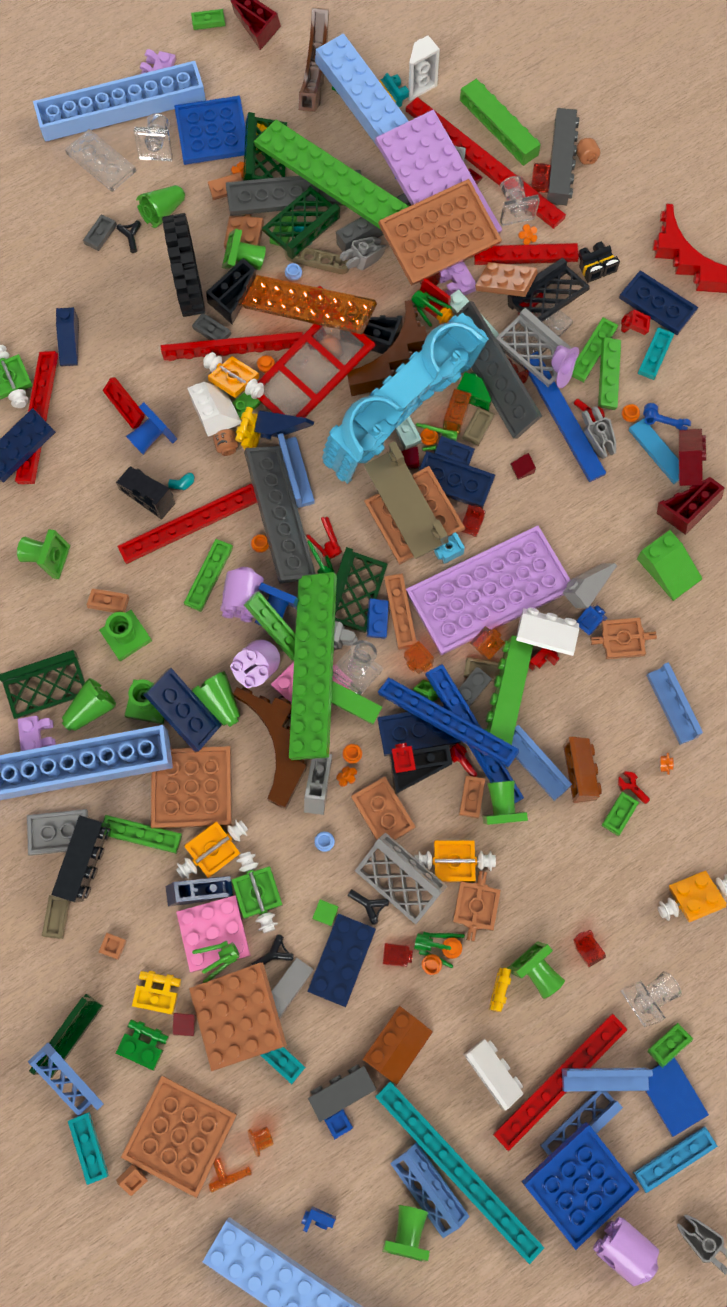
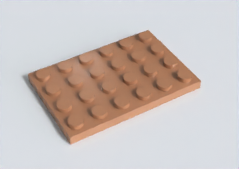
(439, 231)

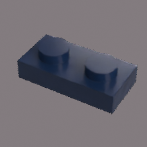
(454, 450)

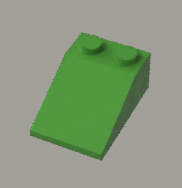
(670, 565)

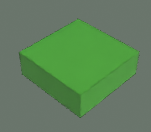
(325, 913)

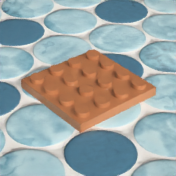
(437, 502)
(194, 790)
(237, 1016)
(179, 1136)

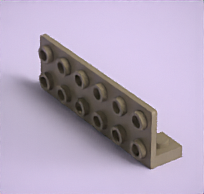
(406, 502)

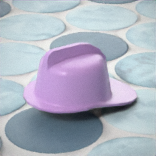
(563, 363)

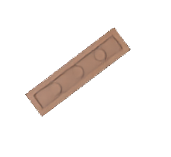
(400, 611)

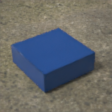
(338, 1124)

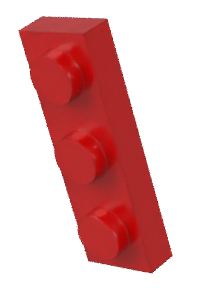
(124, 403)

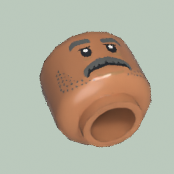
(225, 442)

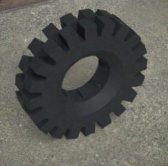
(183, 264)

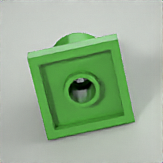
(238, 250)
(48, 554)
(124, 634)
(138, 706)
(503, 804)
(538, 970)
(408, 1234)

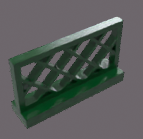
(250, 150)
(311, 229)
(342, 576)
(36, 669)
(72, 1030)

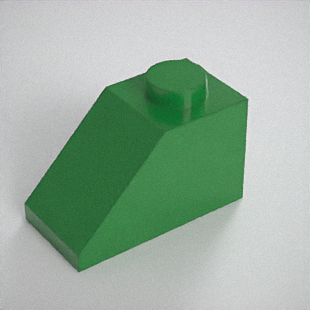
(473, 384)

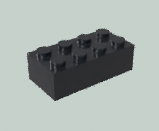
(81, 859)

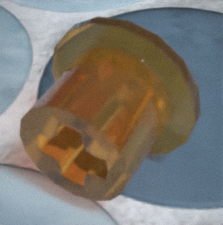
(260, 1139)

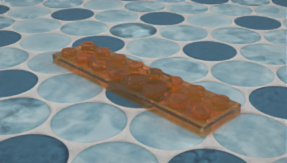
(310, 304)

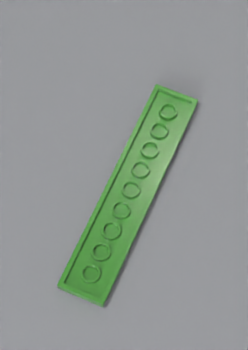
(328, 173)
(313, 667)

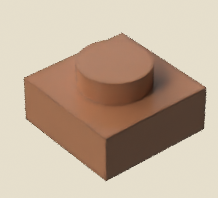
(112, 946)
(131, 1180)

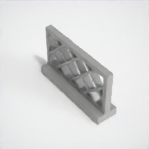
(545, 337)
(412, 868)

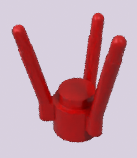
(332, 547)

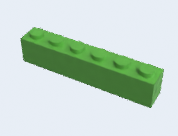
(500, 122)
(509, 689)

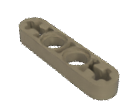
(316, 262)

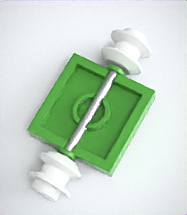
(13, 379)
(257, 892)

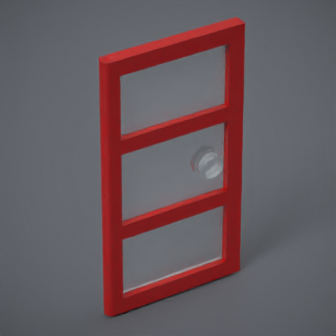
(312, 369)

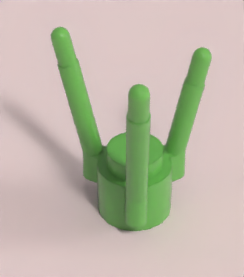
(445, 433)
(228, 955)

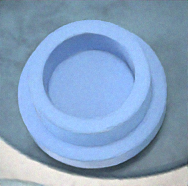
(293, 272)
(324, 841)

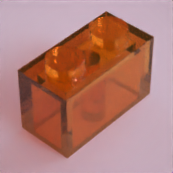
(457, 411)

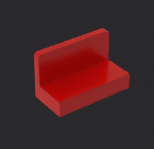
(436, 292)

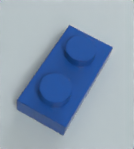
(377, 618)

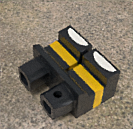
(597, 263)

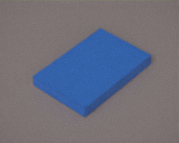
(674, 1098)

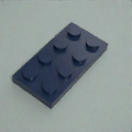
(658, 302)
(22, 442)
(460, 480)
(182, 709)
(411, 730)
(341, 960)

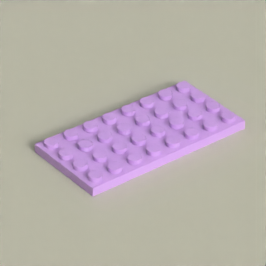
(425, 160)
(489, 589)

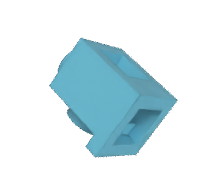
(457, 549)

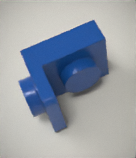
(591, 619)
(322, 1219)

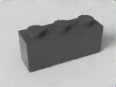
(341, 1092)

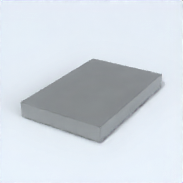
(51, 831)

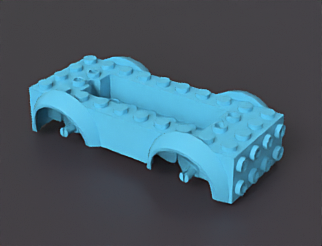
(372, 419)

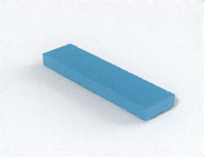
(656, 449)
(675, 1159)

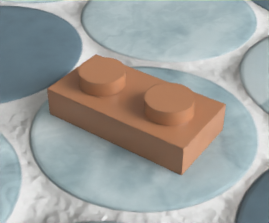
(218, 186)
(107, 601)
(472, 797)

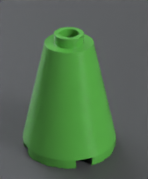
(159, 203)
(219, 698)
(87, 706)

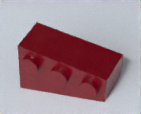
(257, 20)
(691, 454)
(691, 506)

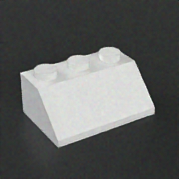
(423, 67)
(213, 407)
(548, 631)
(494, 1074)

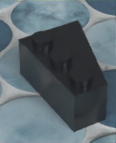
(230, 291)
(383, 331)
(146, 492)
(427, 762)

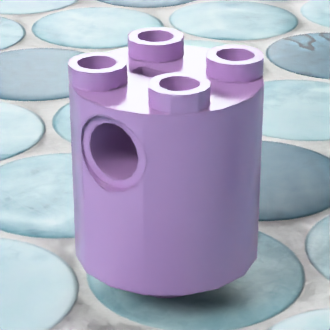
(238, 588)
(255, 663)
(628, 1252)

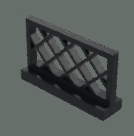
(549, 276)

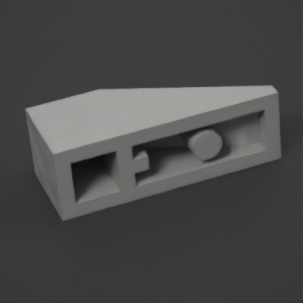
(585, 587)
(317, 785)
(290, 985)

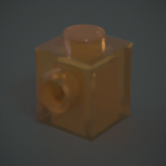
(487, 642)
(419, 658)

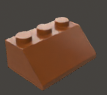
(582, 769)
(398, 1045)

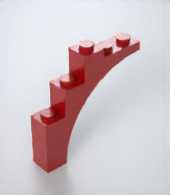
(671, 244)

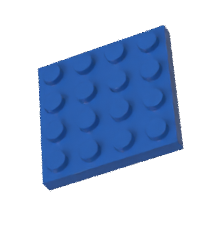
(211, 129)
(580, 1185)

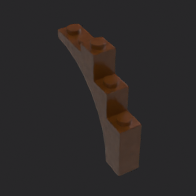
(314, 78)
(372, 375)
(275, 716)

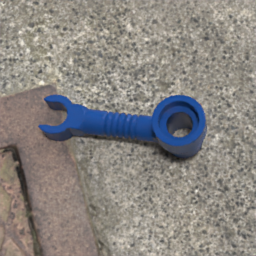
(651, 415)

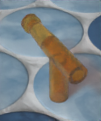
(225, 1180)

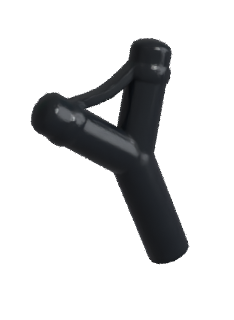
(130, 234)
(369, 904)
(274, 954)

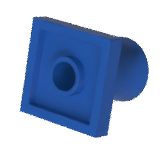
(149, 431)
(278, 599)

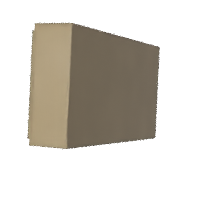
(478, 426)
(486, 666)
(55, 917)

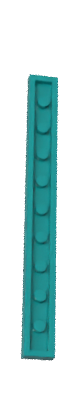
(460, 1173)

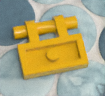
(245, 431)
(500, 987)
(155, 999)

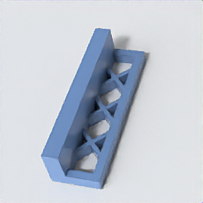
(296, 471)
(674, 704)
(539, 765)
(72, 1077)
(606, 1079)
(597, 1122)
(433, 1188)

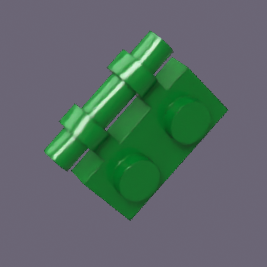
(139, 1051)

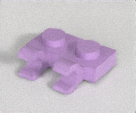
(160, 61)
(461, 277)
(31, 735)

